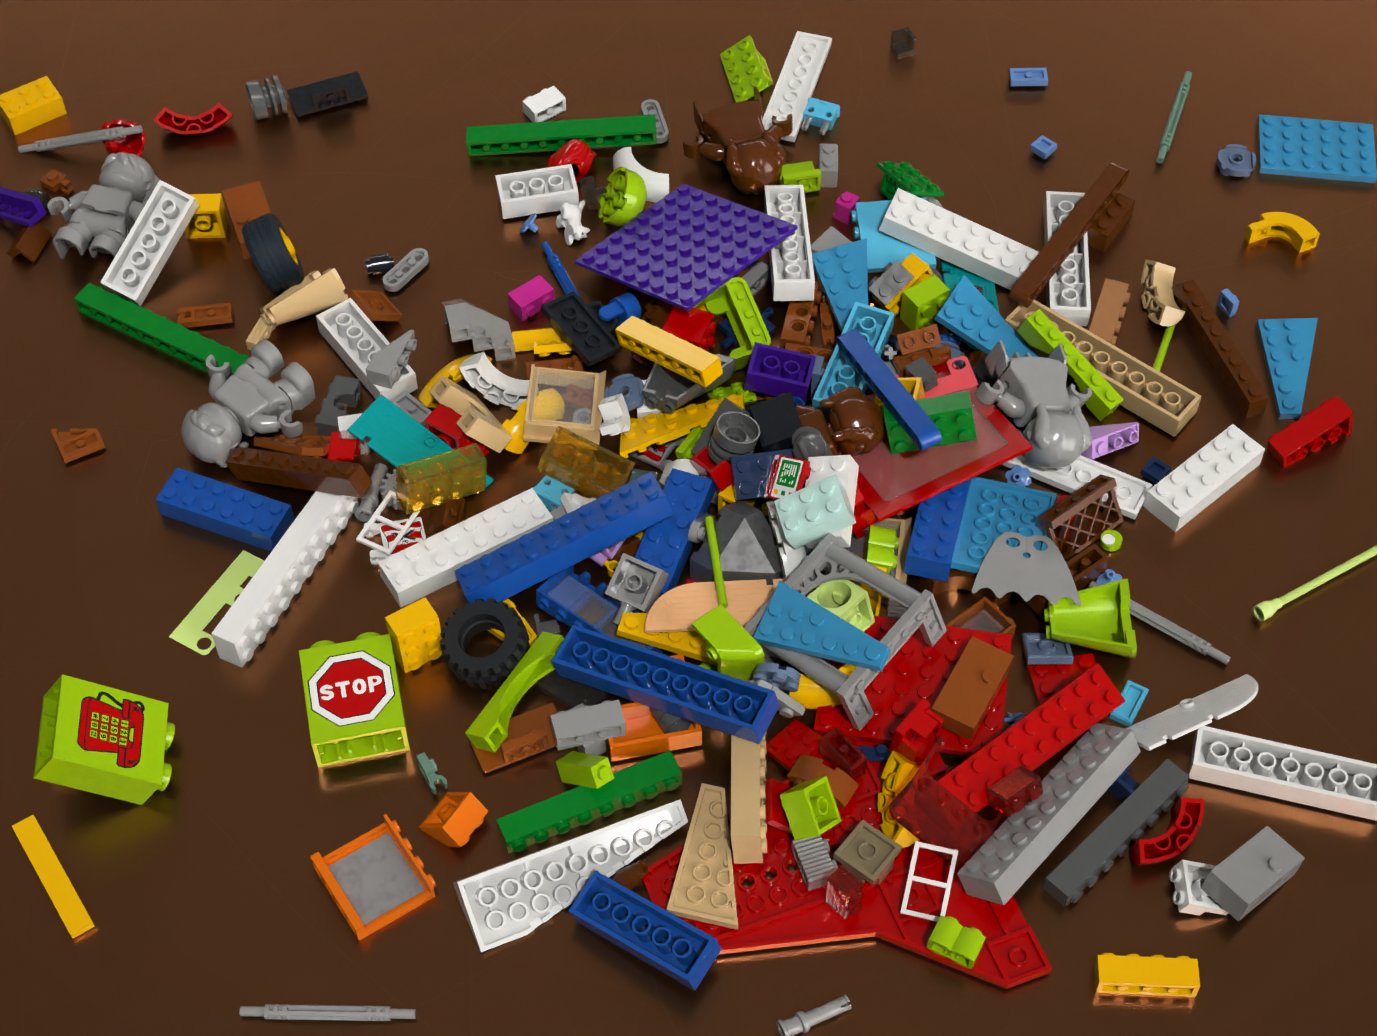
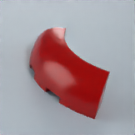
(193, 125)
(1183, 826)

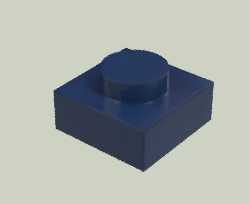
(1155, 470)

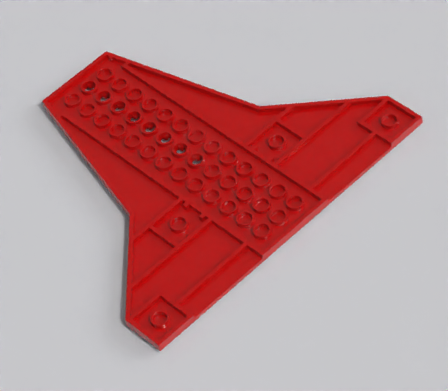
(788, 915)

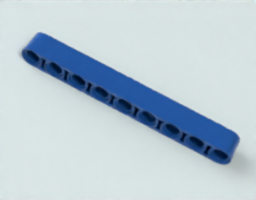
(889, 390)

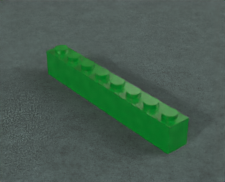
(585, 804)

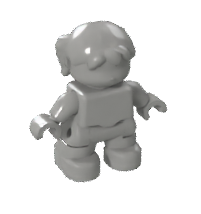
(106, 210)
(1037, 398)
(247, 404)

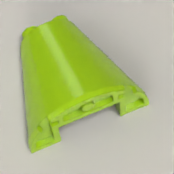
(1098, 623)

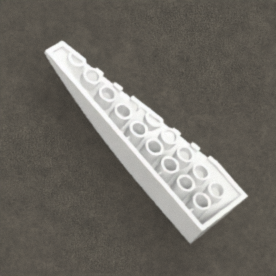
(533, 888)

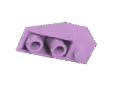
(1111, 438)

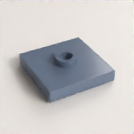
(1045, 651)

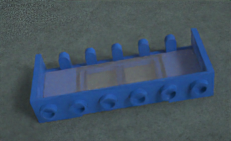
(579, 603)

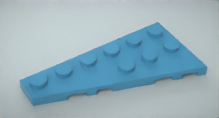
(843, 277)
(978, 321)
(1287, 357)
(808, 628)

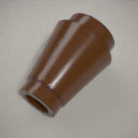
(631, 875)

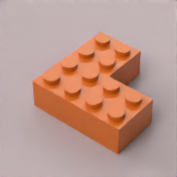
(646, 736)

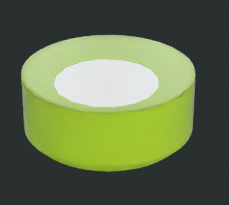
(1111, 540)

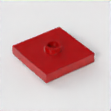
(774, 811)

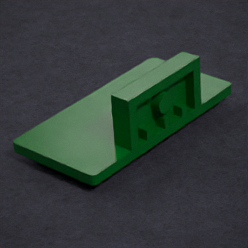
(907, 178)

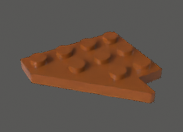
(302, 445)

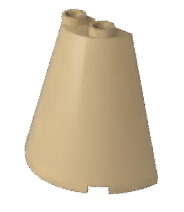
(307, 298)

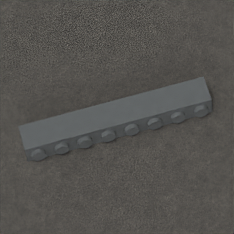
(1116, 833)

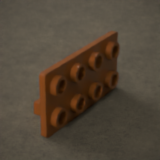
(526, 736)

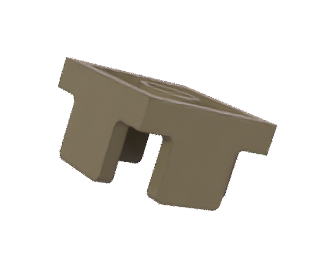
(868, 853)

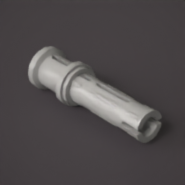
(370, 500)
(803, 1021)

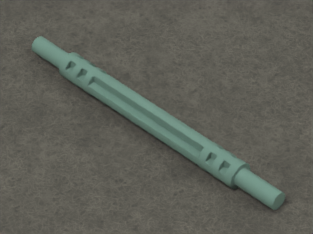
(1174, 116)

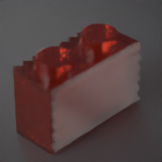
(843, 753)
(1014, 791)
(844, 892)

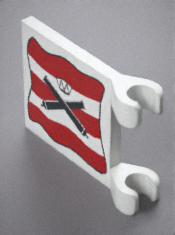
(388, 534)

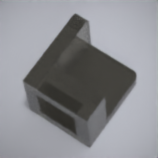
(903, 43)

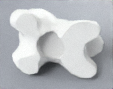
(571, 220)

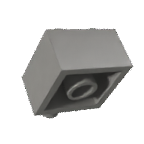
(635, 585)

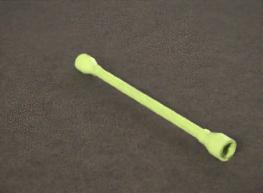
(1268, 608)

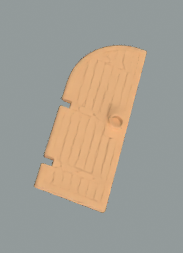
(688, 602)

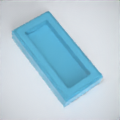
(1134, 697)

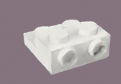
(1188, 895)

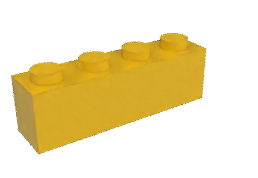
(1146, 975)

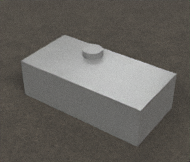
(1252, 873)

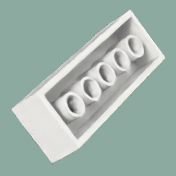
(150, 243)
(356, 342)
(1203, 477)

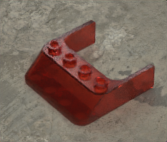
(938, 815)

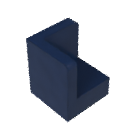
(1123, 786)

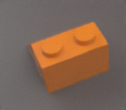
(454, 818)

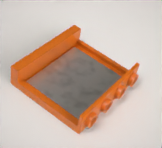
(375, 878)

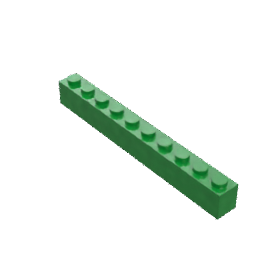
(554, 134)
(154, 329)

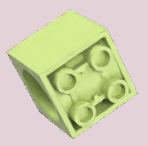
(845, 601)

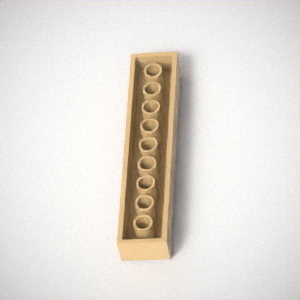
(1141, 386)

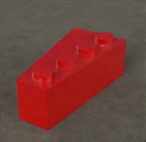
(1311, 431)

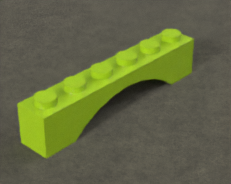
(1044, 335)
(492, 723)

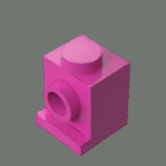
(844, 206)

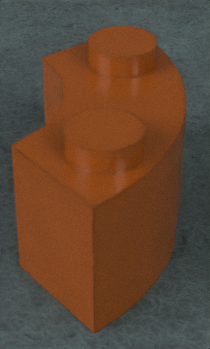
(811, 767)

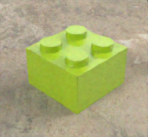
(923, 302)
(810, 808)

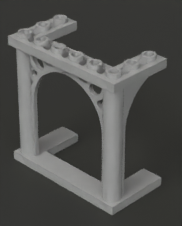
(843, 564)

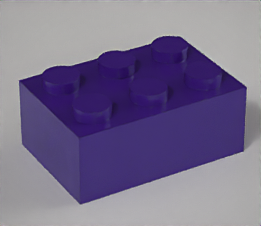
(779, 371)

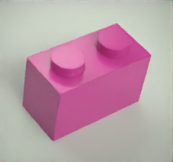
(529, 297)

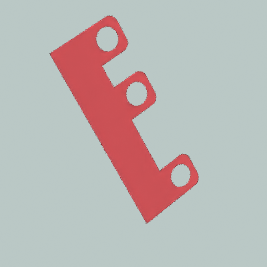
(957, 380)

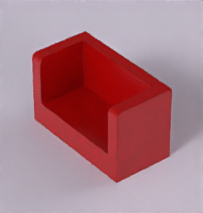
(707, 468)

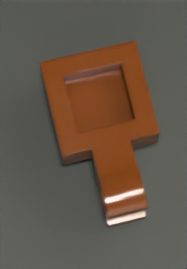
(56, 181)

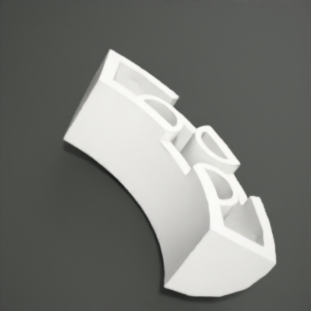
(656, 183)
(493, 383)
(789, 557)

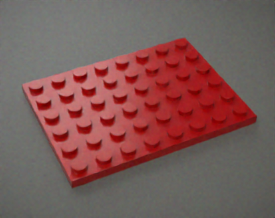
(915, 674)

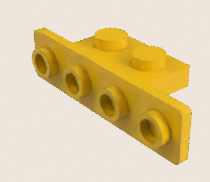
(542, 341)

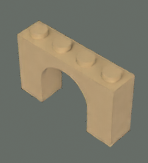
(475, 418)

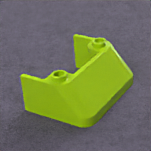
(743, 314)
(728, 644)

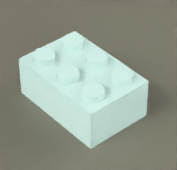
(815, 511)

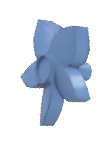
(1013, 717)

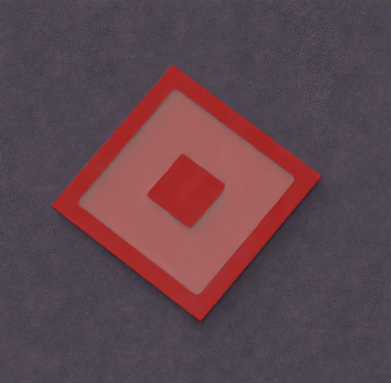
(907, 478)

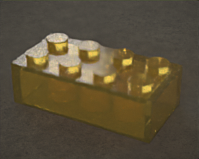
(584, 464)
(441, 478)

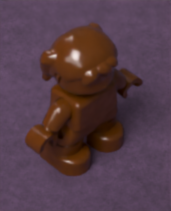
(742, 143)
(853, 425)

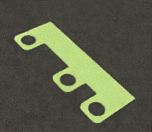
(222, 592)

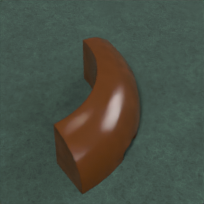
(656, 315)
(961, 580)

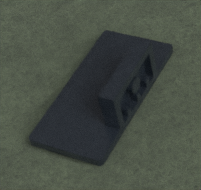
(327, 94)

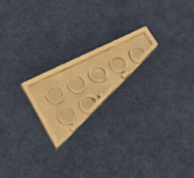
(705, 871)

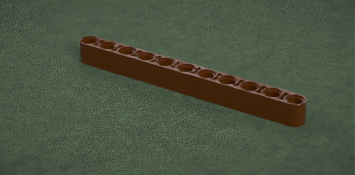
(1068, 235)

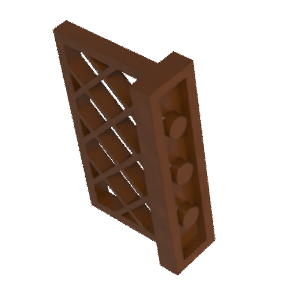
(1077, 504)

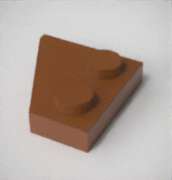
(77, 442)

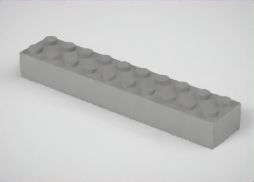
(1040, 826)

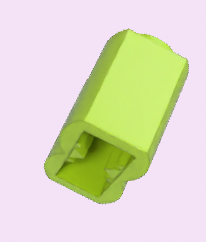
(880, 547)
(956, 942)

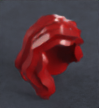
(130, 144)
(574, 152)

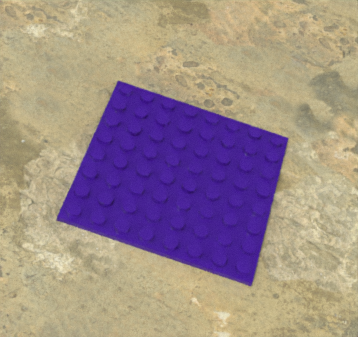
(686, 246)

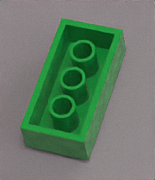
(948, 412)

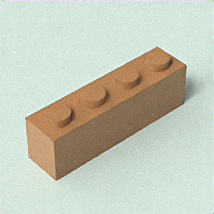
(1109, 310)

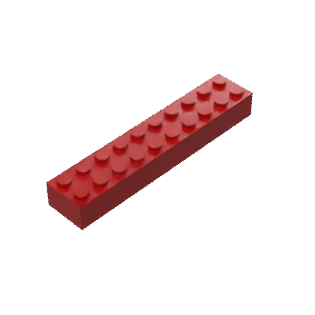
(1034, 736)

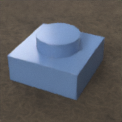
(1043, 147)
(1228, 302)

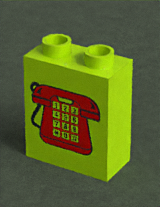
(103, 740)

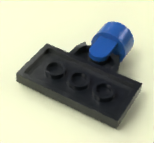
(591, 325)

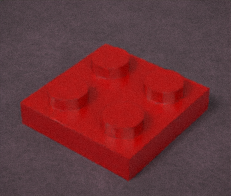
(792, 742)

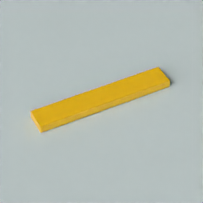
(53, 876)

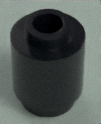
(379, 264)

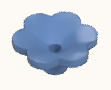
(529, 224)
(1023, 473)
(1108, 576)

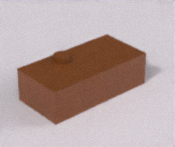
(243, 205)
(972, 687)

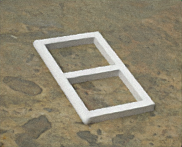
(376, 516)
(928, 881)

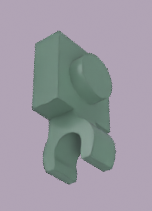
(428, 770)

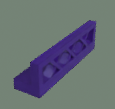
(23, 203)

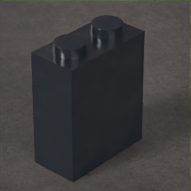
(777, 422)

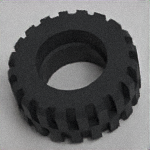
(475, 619)

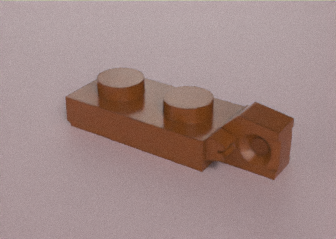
(933, 356)

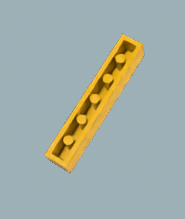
(669, 351)

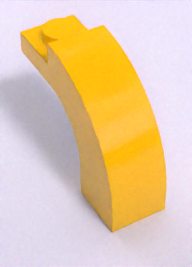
(1285, 226)

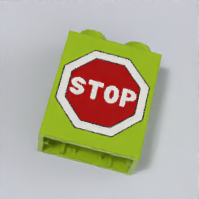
(353, 699)

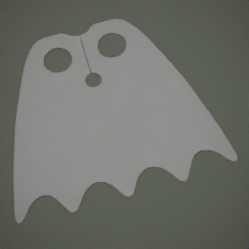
(1040, 574)

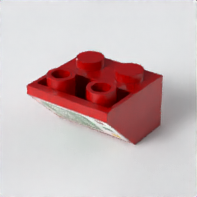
(786, 476)

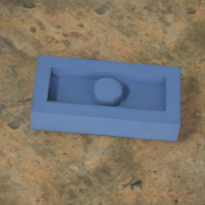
(1028, 77)

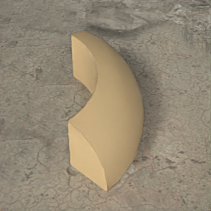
(1158, 294)

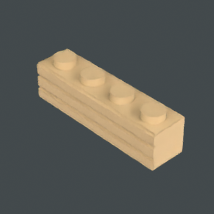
(259, 332)

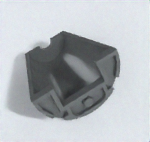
(670, 390)

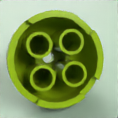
(628, 196)

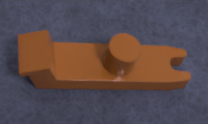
(826, 321)

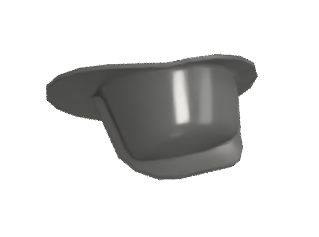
(809, 443)

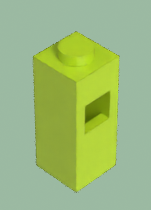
(584, 769)

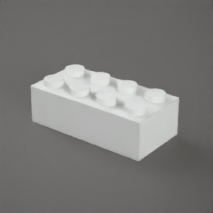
(536, 191)
(847, 472)

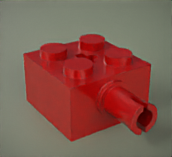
(443, 424)

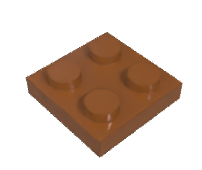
(375, 305)

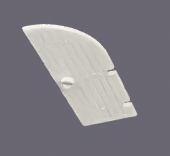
(1195, 712)

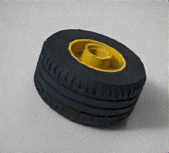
(273, 253)

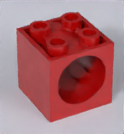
(693, 326)

